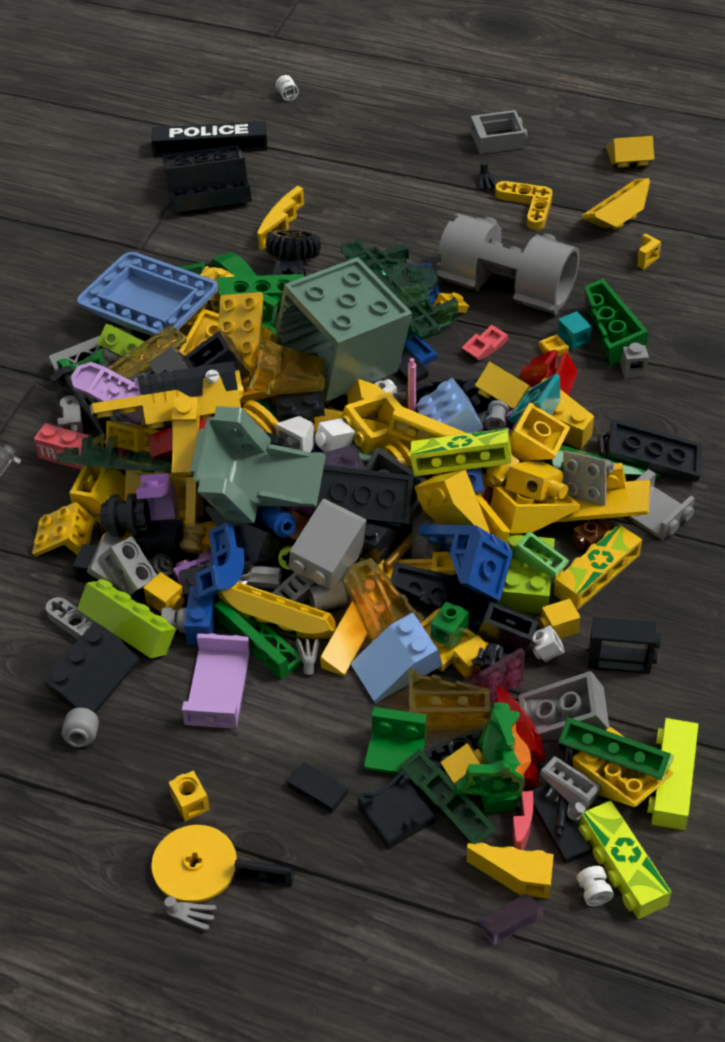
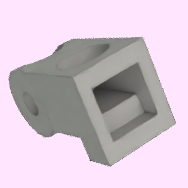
(71, 414)

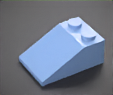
(387, 660)

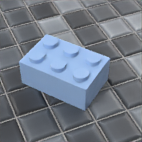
(450, 406)

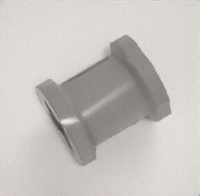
(497, 413)

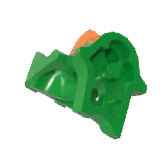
(504, 757)

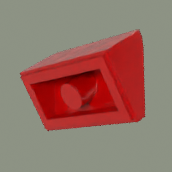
(567, 373)

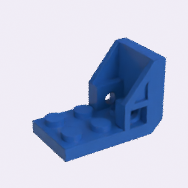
(476, 555)

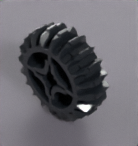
(293, 244)

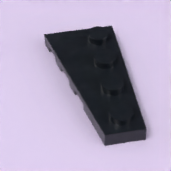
(437, 588)

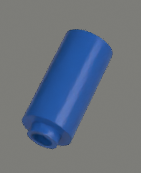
(276, 520)

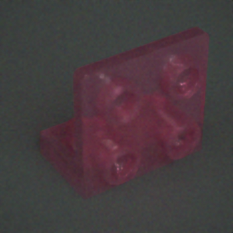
(504, 673)

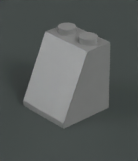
(328, 544)

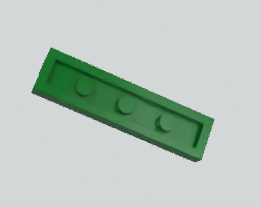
(271, 657)

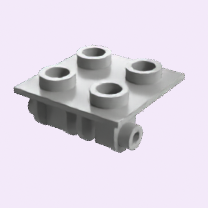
(586, 476)

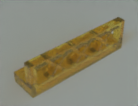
(138, 359)

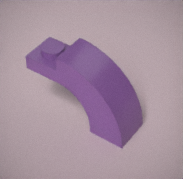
(160, 495)

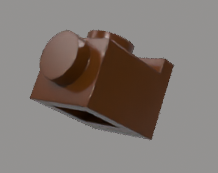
(589, 533)

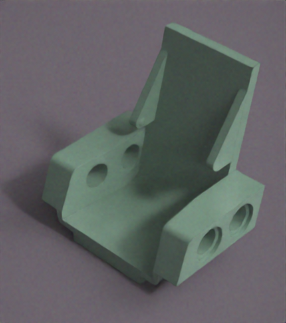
(243, 470)

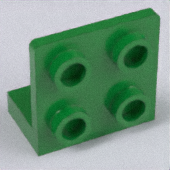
(394, 739)

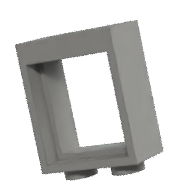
(498, 122)

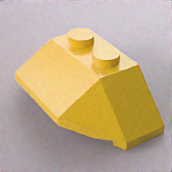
(619, 206)

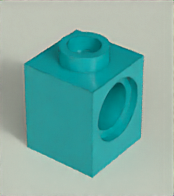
(574, 330)

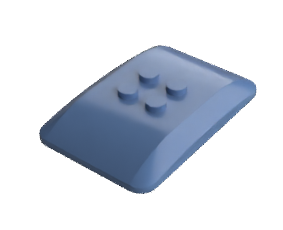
(147, 294)

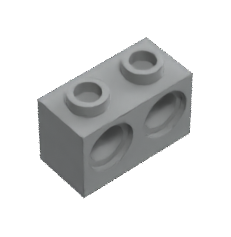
(128, 566)

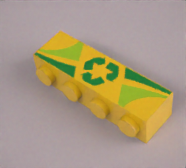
(597, 566)

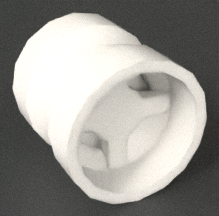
(287, 88)
(595, 887)

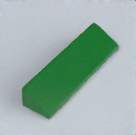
(615, 748)

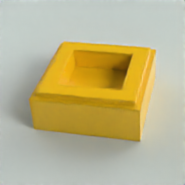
(552, 343)

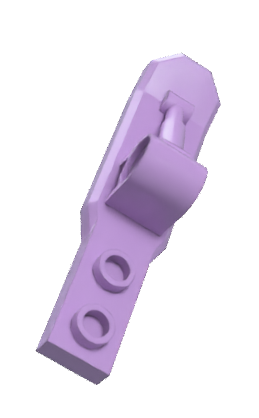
(106, 386)

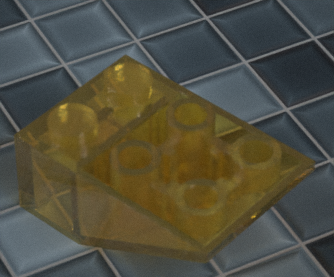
(285, 370)

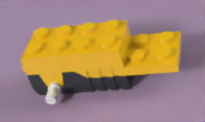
(212, 384)

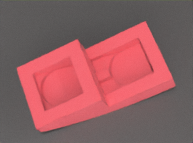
(485, 344)
(522, 824)

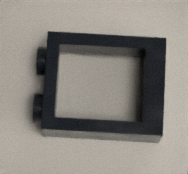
(623, 658)

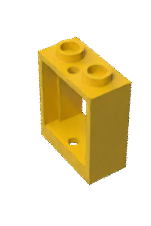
(364, 437)

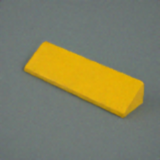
(415, 426)
(344, 643)

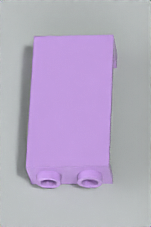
(217, 681)

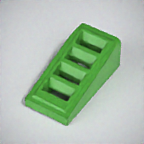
(529, 557)

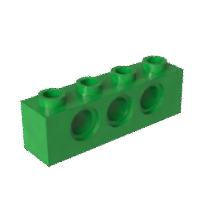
(268, 284)

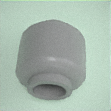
(80, 727)

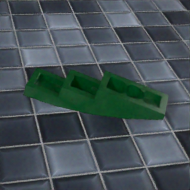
(441, 793)

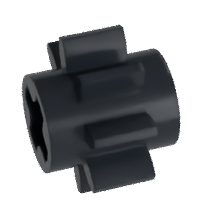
(489, 655)

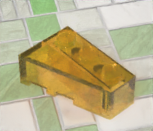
(448, 703)

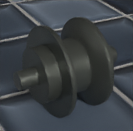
(162, 563)

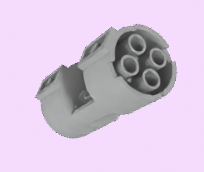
(474, 251)

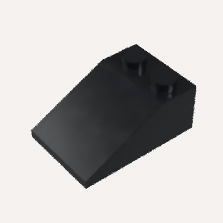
(255, 539)

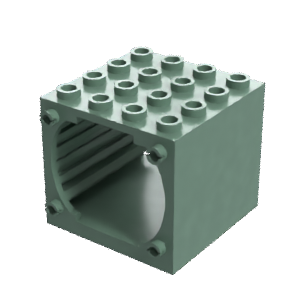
(347, 321)

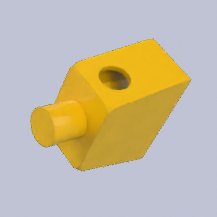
(536, 480)

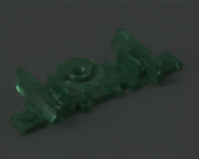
(413, 293)
(99, 454)

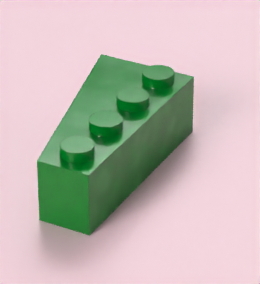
(613, 321)

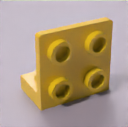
(66, 526)

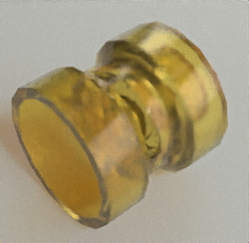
(192, 538)

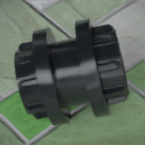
(125, 515)

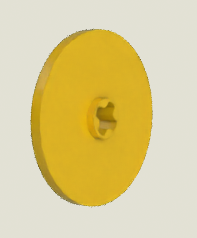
(208, 877)

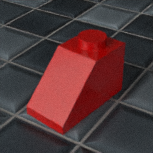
(540, 367)

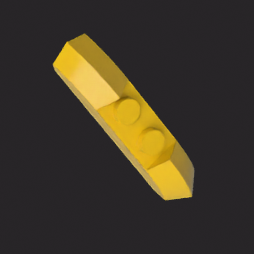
(286, 613)

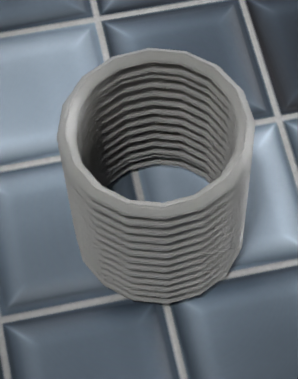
(326, 599)

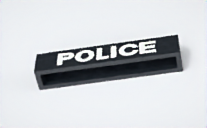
(187, 138)

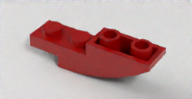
(528, 733)

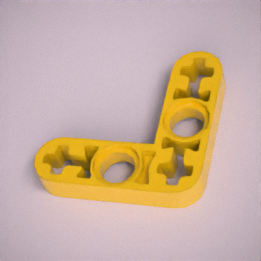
(537, 196)

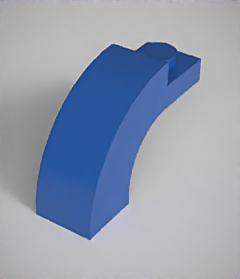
(226, 562)

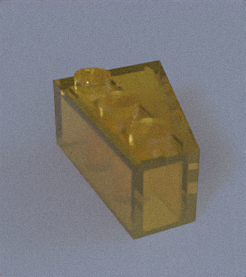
(375, 597)

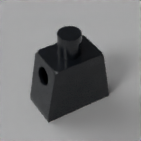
(163, 538)

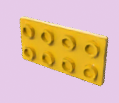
(242, 321)
(622, 499)

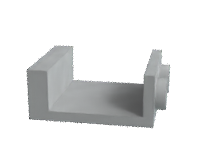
(664, 512)

